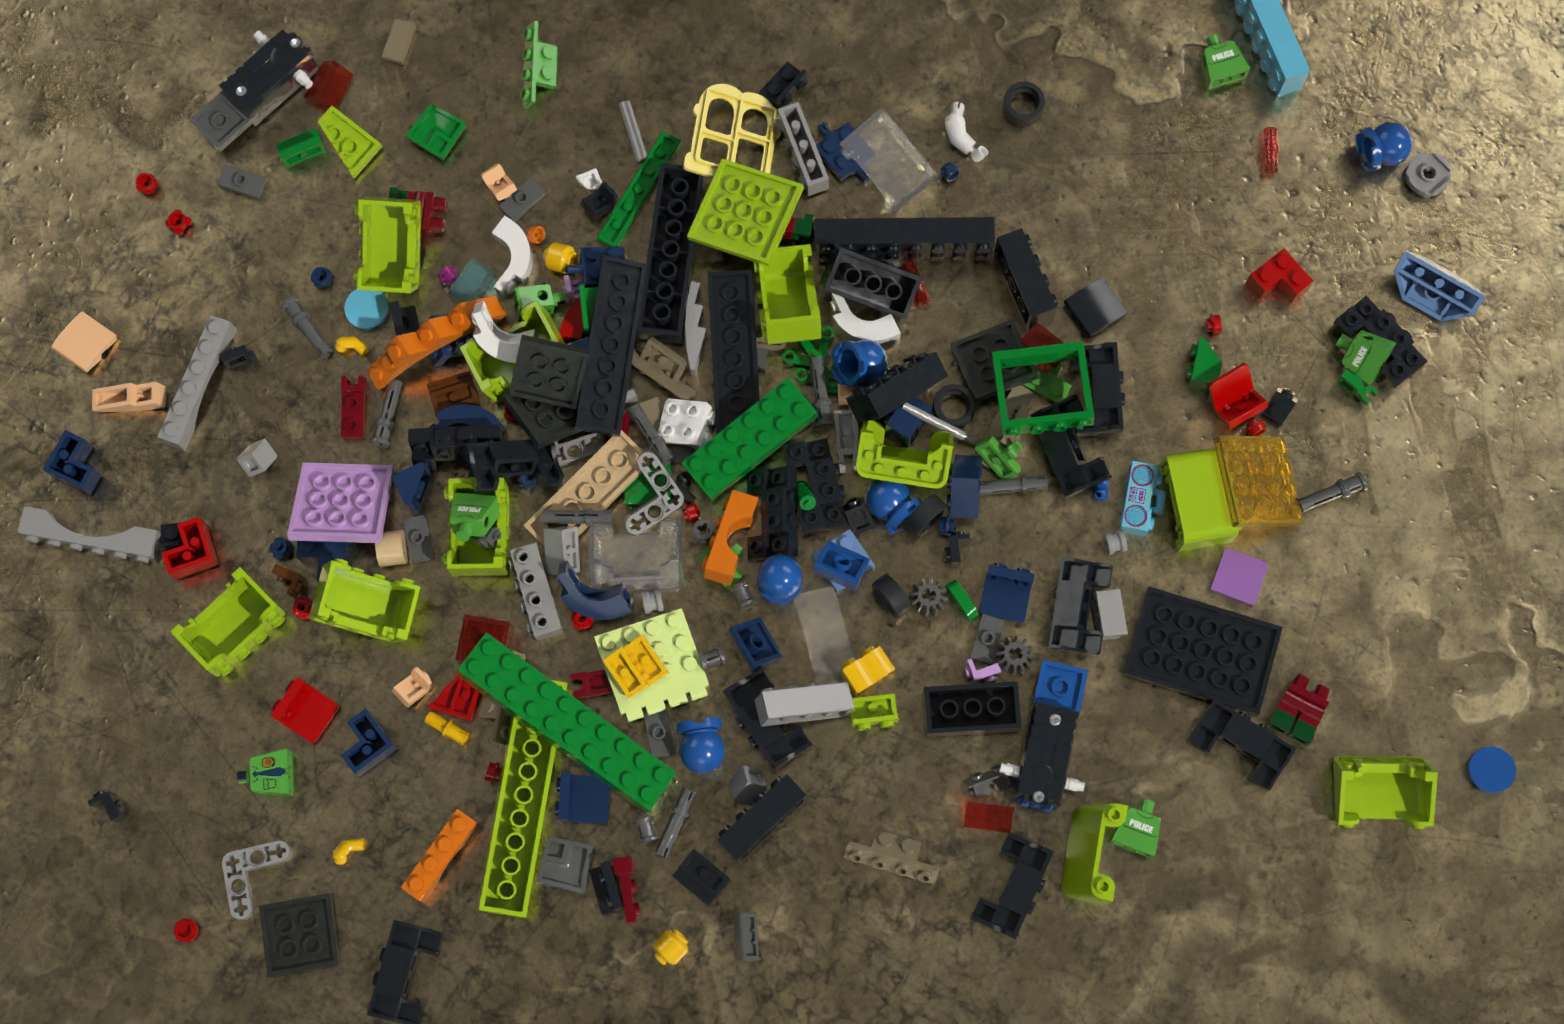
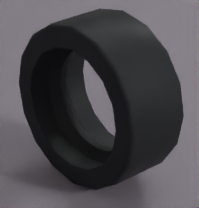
(1027, 88)
(962, 391)
(926, 515)
(891, 596)

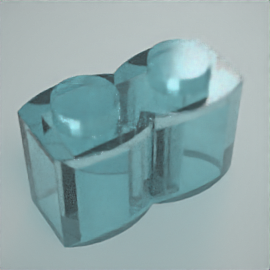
(473, 282)

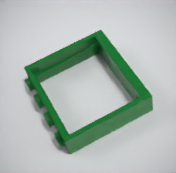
(1042, 355)

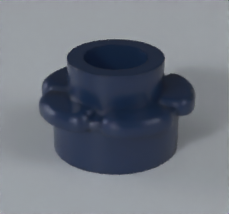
(950, 171)
(317, 273)
(526, 481)
(947, 525)
(285, 552)

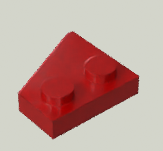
(457, 700)

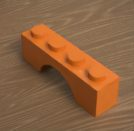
(738, 514)
(431, 866)

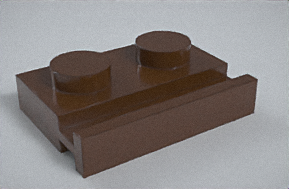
(453, 391)

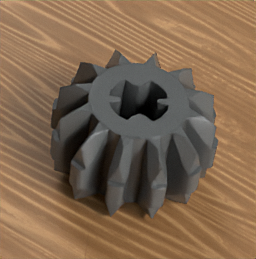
(937, 600)
(1017, 663)

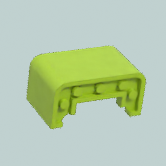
(389, 244)
(788, 296)
(495, 374)
(903, 463)
(1198, 499)
(469, 557)
(364, 602)
(230, 625)

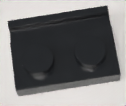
(701, 877)

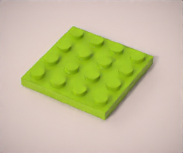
(745, 212)

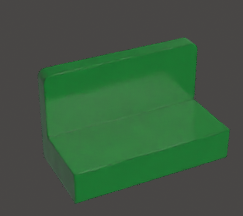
(300, 147)
(587, 301)

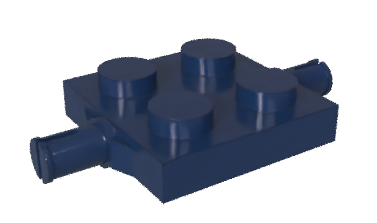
(831, 155)
(591, 262)

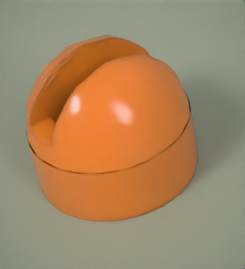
(540, 234)

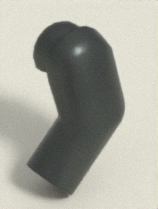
(683, 483)

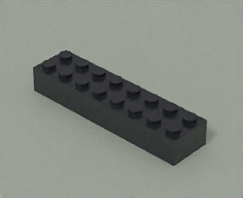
(908, 237)
(670, 255)

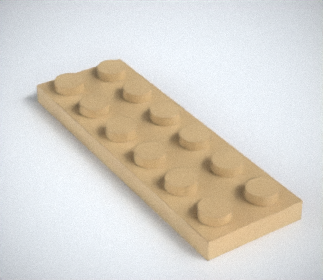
(594, 483)

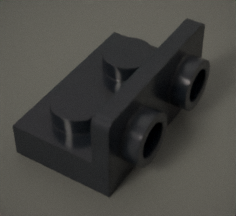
(784, 85)
(404, 318)
(606, 888)

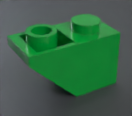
(1205, 365)

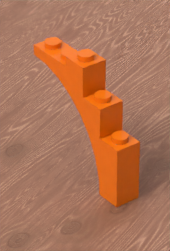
(431, 336)

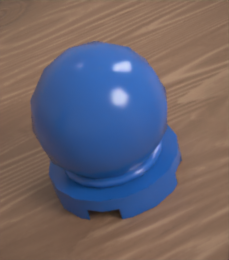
(1384, 145)
(858, 361)
(891, 503)
(779, 579)
(701, 745)

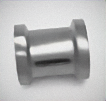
(700, 525)
(743, 595)
(709, 654)
(646, 830)

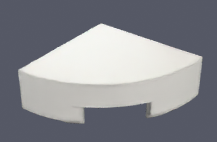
(589, 180)

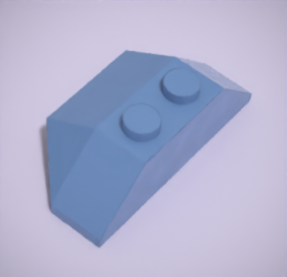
(1435, 288)

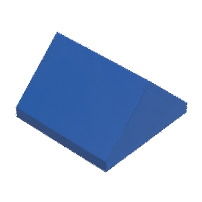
(841, 565)

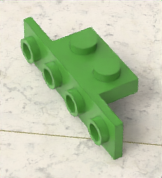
(539, 65)

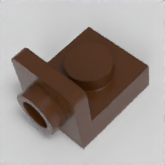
(288, 576)

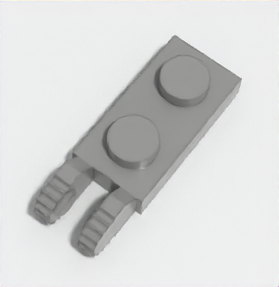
(846, 437)

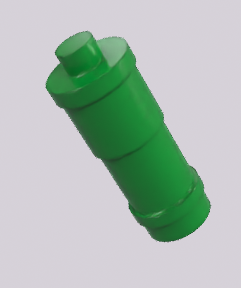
(805, 496)

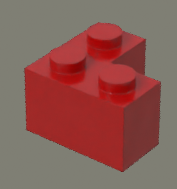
(1280, 272)
(195, 553)

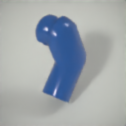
(1101, 491)

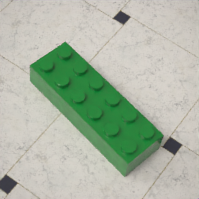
(750, 439)

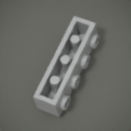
(803, 149)
(536, 592)
(803, 703)

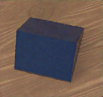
(412, 485)
(755, 644)

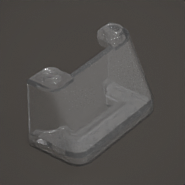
(889, 160)
(638, 560)

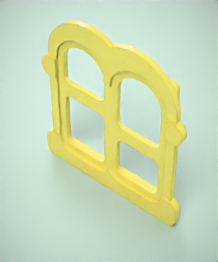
(740, 103)

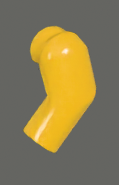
(343, 343)
(344, 848)

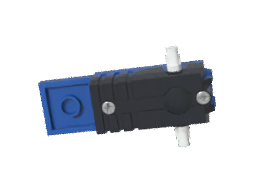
(1049, 738)

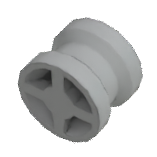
(1115, 542)
(652, 601)

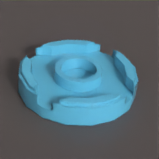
(366, 309)

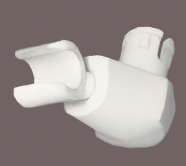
(959, 137)

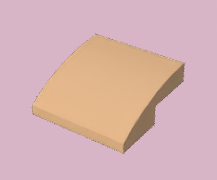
(84, 341)

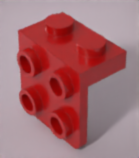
(1235, 396)
(304, 710)

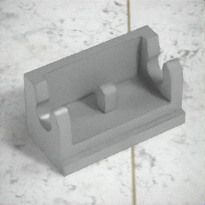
(561, 546)
(1108, 613)

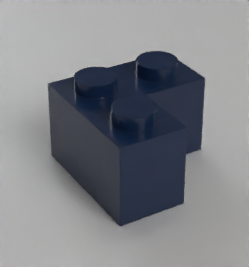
(904, 427)
(68, 465)
(965, 484)
(321, 552)
(373, 743)

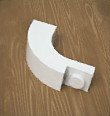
(513, 238)
(853, 329)
(493, 339)

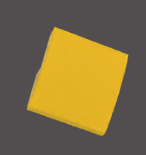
(636, 666)

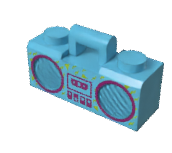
(1139, 489)

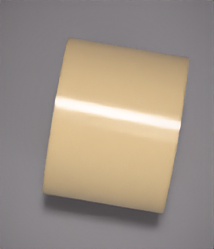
(392, 549)

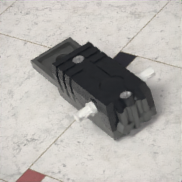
(256, 88)

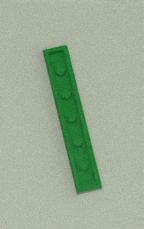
(638, 191)

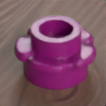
(447, 275)

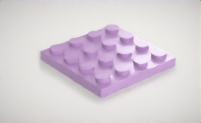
(341, 502)

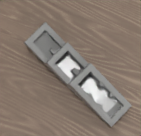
(694, 333)

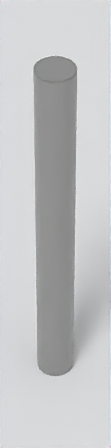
(942, 425)

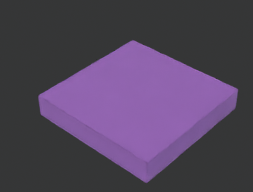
(1239, 577)

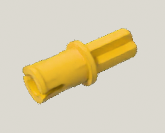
(447, 728)

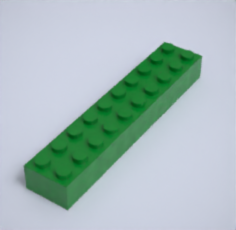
(565, 723)

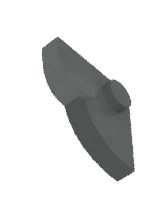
(565, 865)

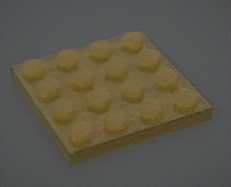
(1258, 481)

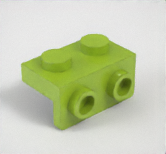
(874, 711)

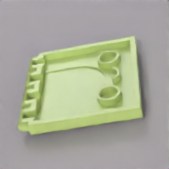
(676, 649)

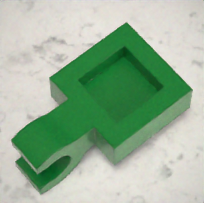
(1352, 384)

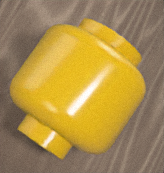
(558, 256)
(670, 947)

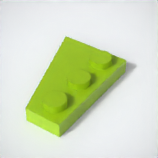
(349, 140)

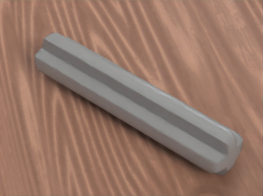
(632, 130)

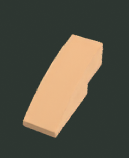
(129, 397)

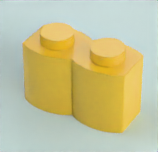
(867, 670)

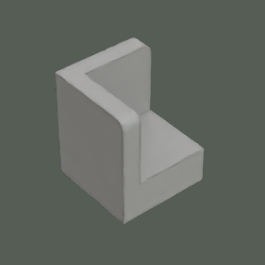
(257, 457)
(747, 785)

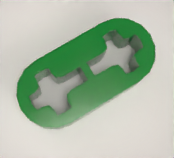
(961, 600)

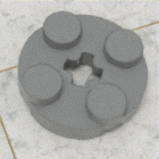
(1419, 183)

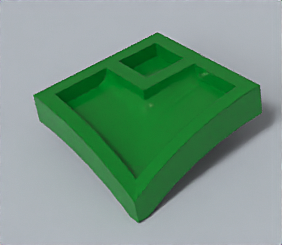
(436, 131)
(641, 491)

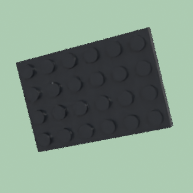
(1203, 650)

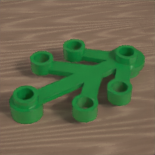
(812, 352)

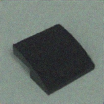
(1095, 307)

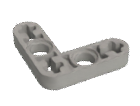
(577, 442)
(660, 500)
(245, 865)

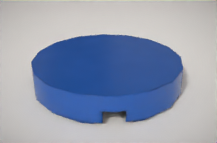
(1491, 769)

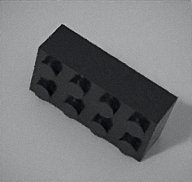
(1025, 278)
(870, 281)
(896, 386)
(972, 709)
(762, 818)

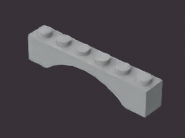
(182, 415)
(134, 542)

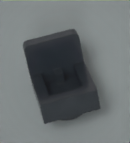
(600, 201)
(237, 355)
(1280, 405)
(952, 552)
(112, 804)

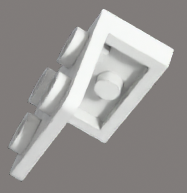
(687, 422)

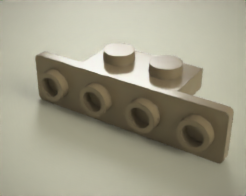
(664, 367)
(1017, 408)
(490, 710)
(893, 855)

